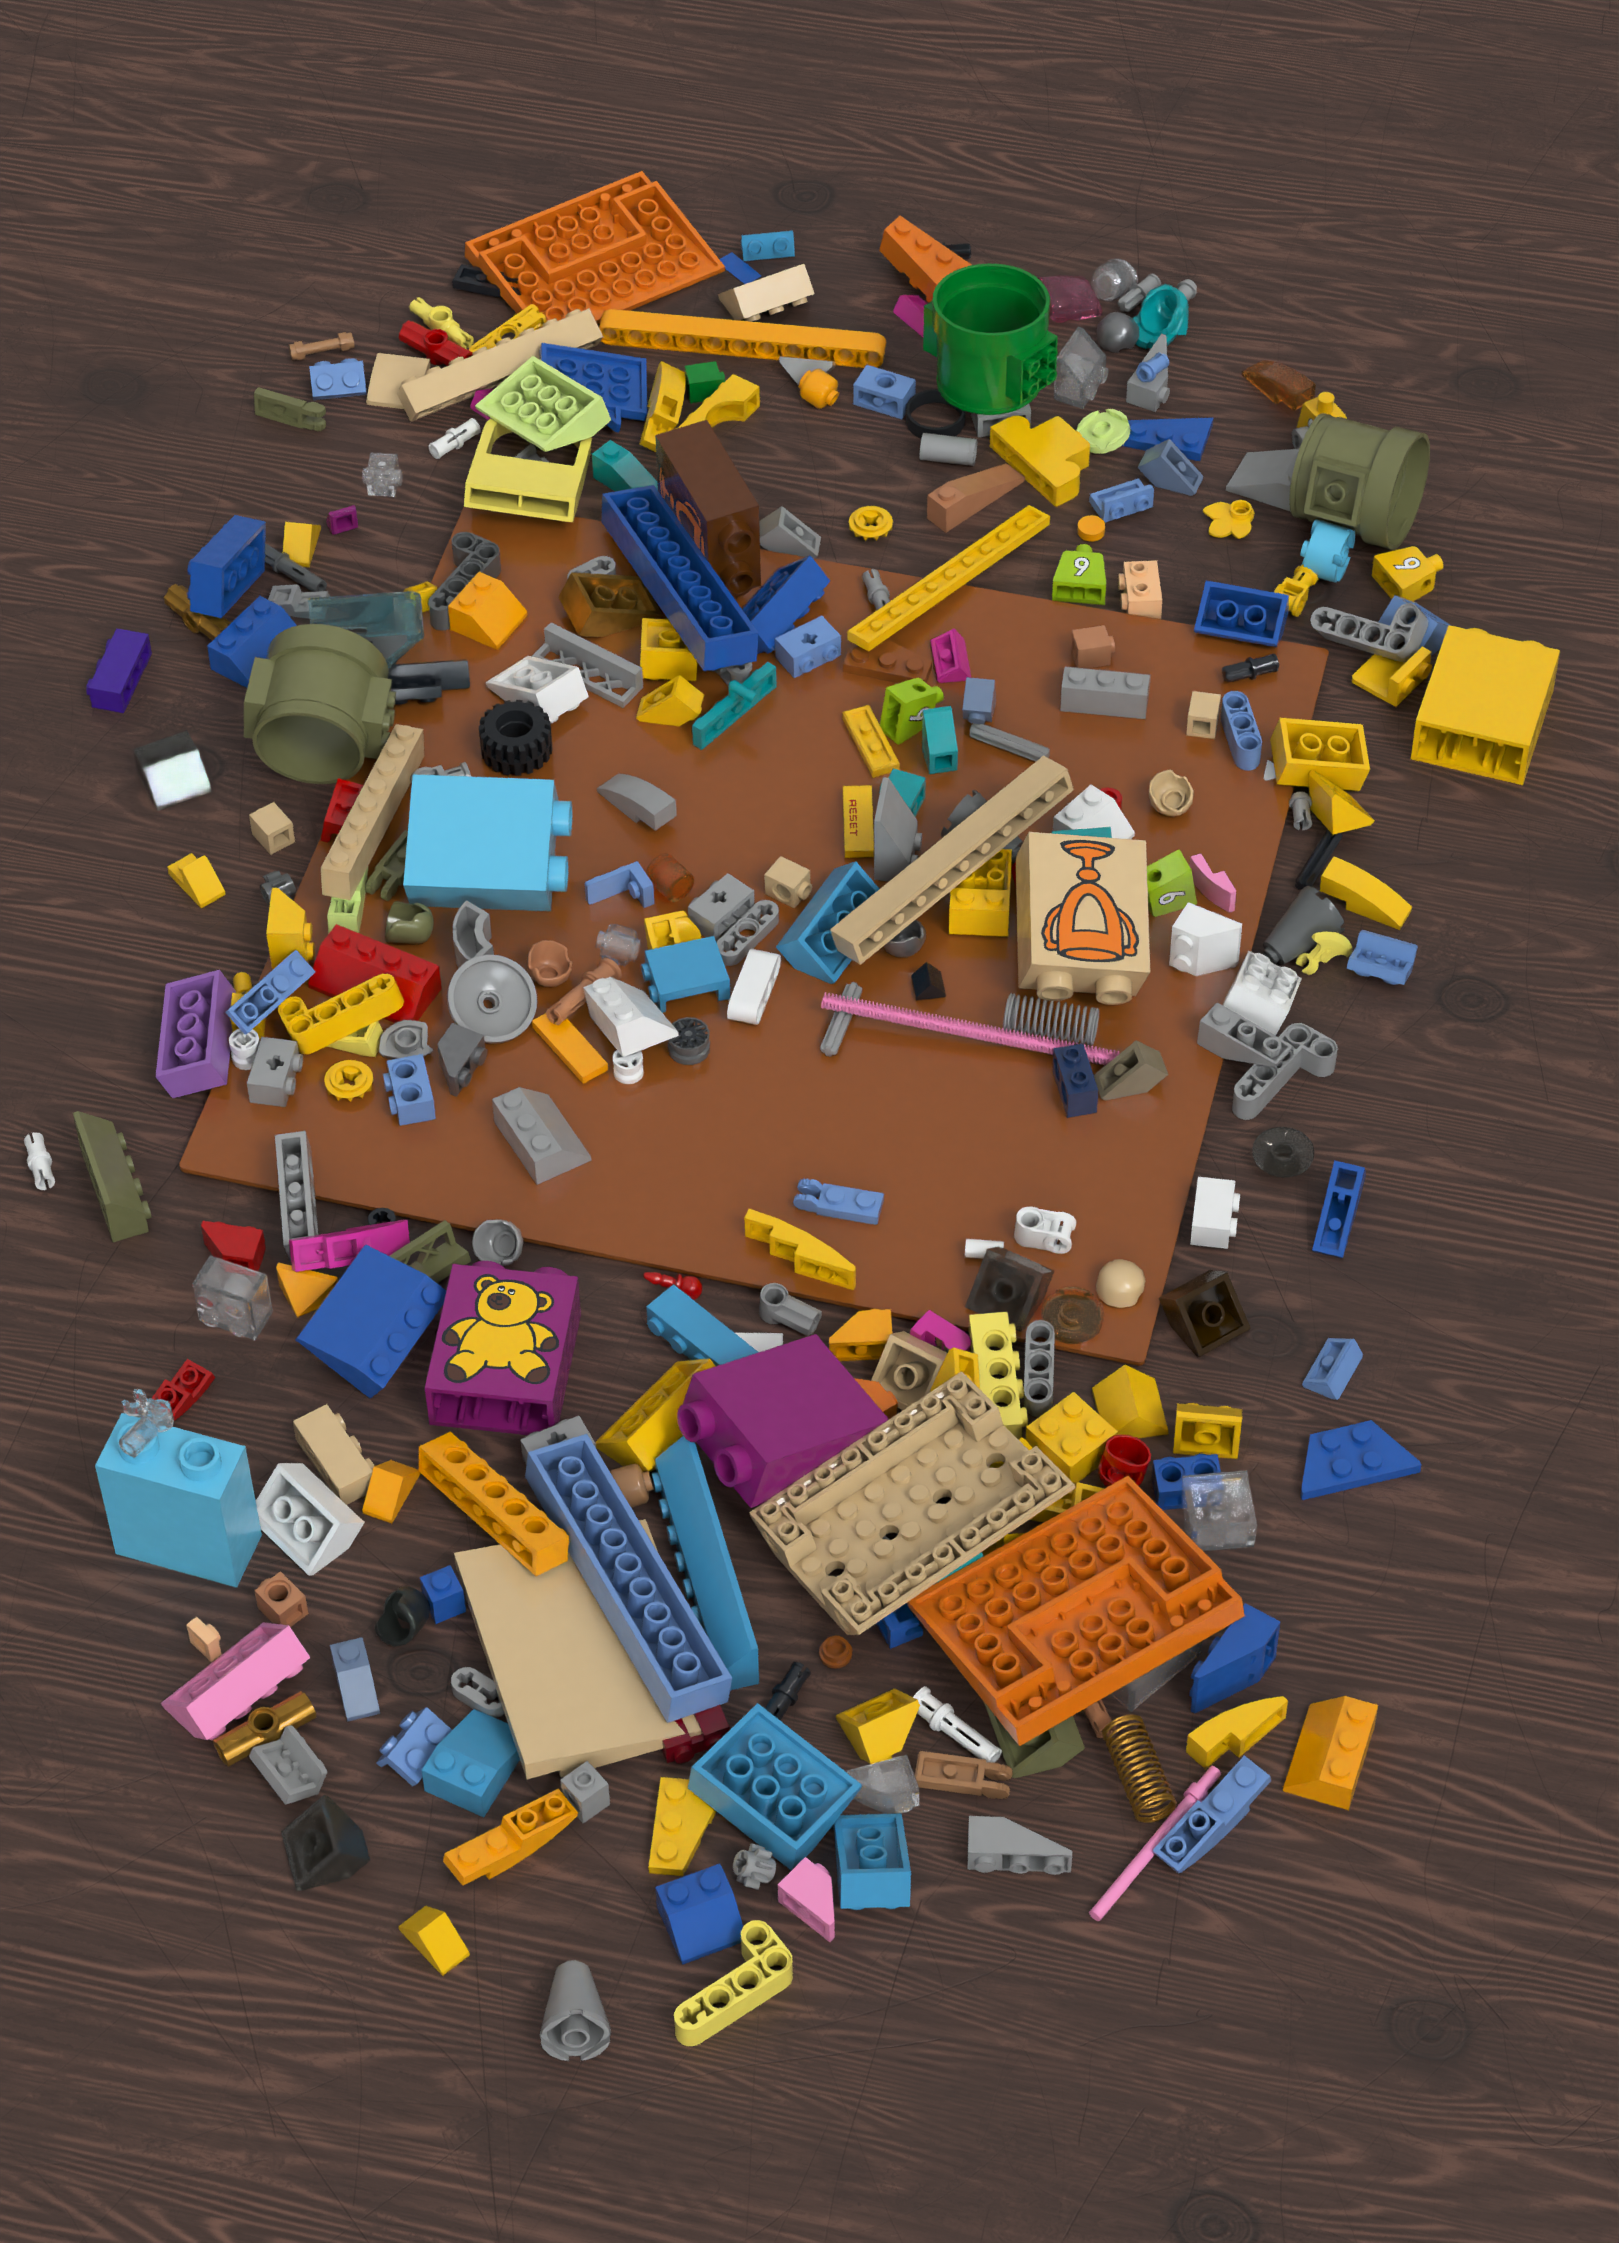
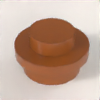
(835, 1652)

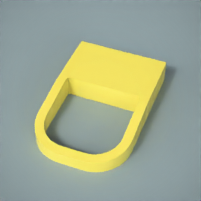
(524, 484)

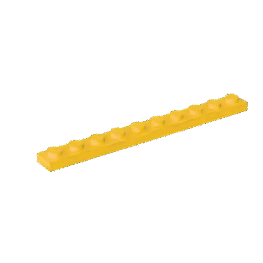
(948, 578)

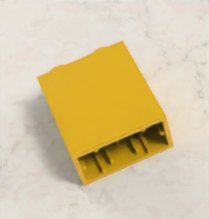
(1485, 704)

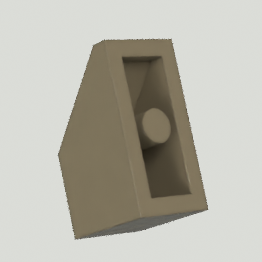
(1131, 1072)

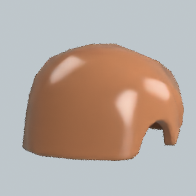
(548, 963)

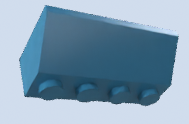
(809, 940)

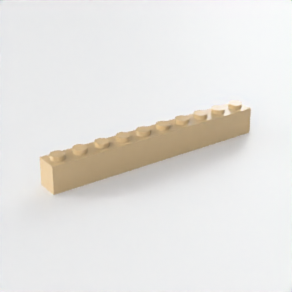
(951, 860)

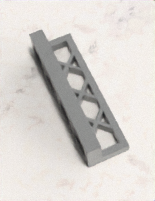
(594, 662)

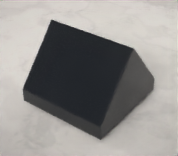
(928, 983)

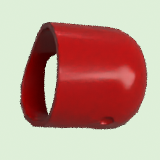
(1125, 1456)

